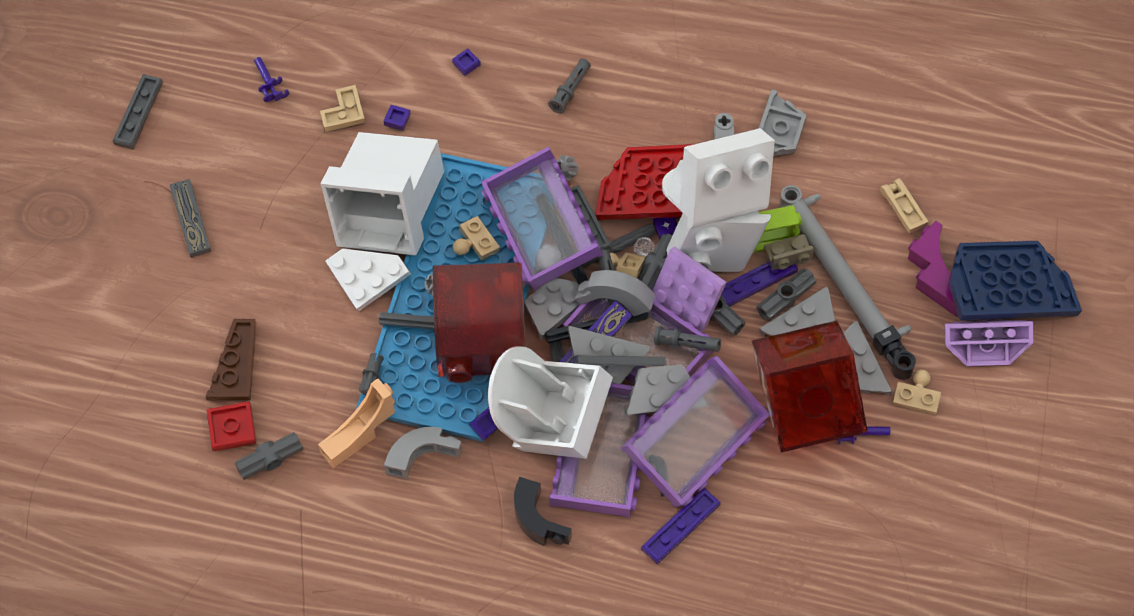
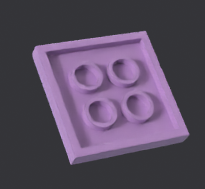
(688, 288)

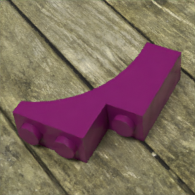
(934, 275)

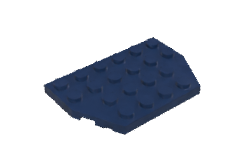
(1010, 282)

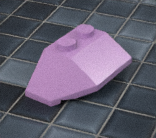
(988, 340)

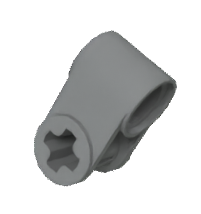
(723, 126)

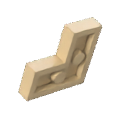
(347, 113)

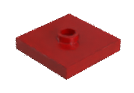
(231, 426)

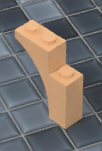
(360, 426)

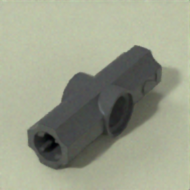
(655, 262)
(777, 301)
(727, 318)
(269, 455)

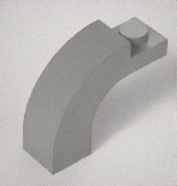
(619, 287)
(415, 444)

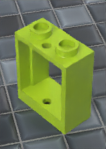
(782, 225)

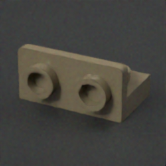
(789, 252)

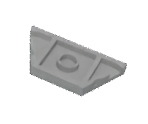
(782, 123)
(552, 305)
(808, 313)
(596, 344)
(868, 370)
(655, 387)

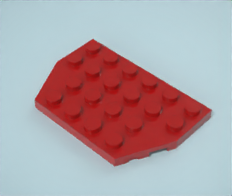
(635, 184)

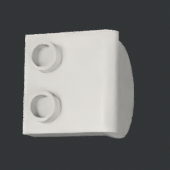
(722, 178)
(721, 244)
(547, 403)

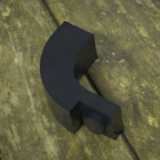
(529, 520)

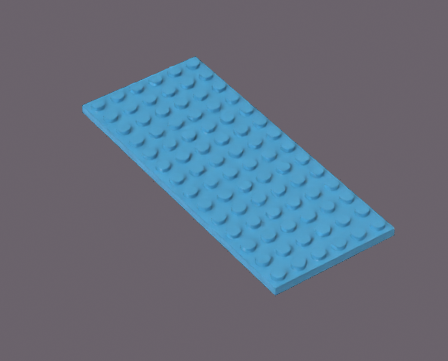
(409, 352)

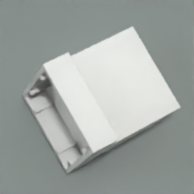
(383, 192)

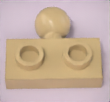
(476, 237)
(629, 263)
(917, 396)

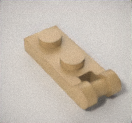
(904, 206)

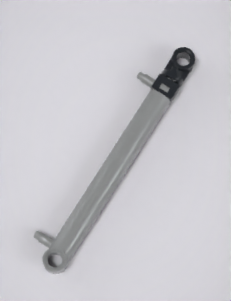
(885, 337)

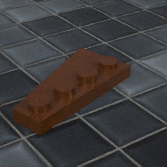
(235, 364)

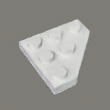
(366, 274)

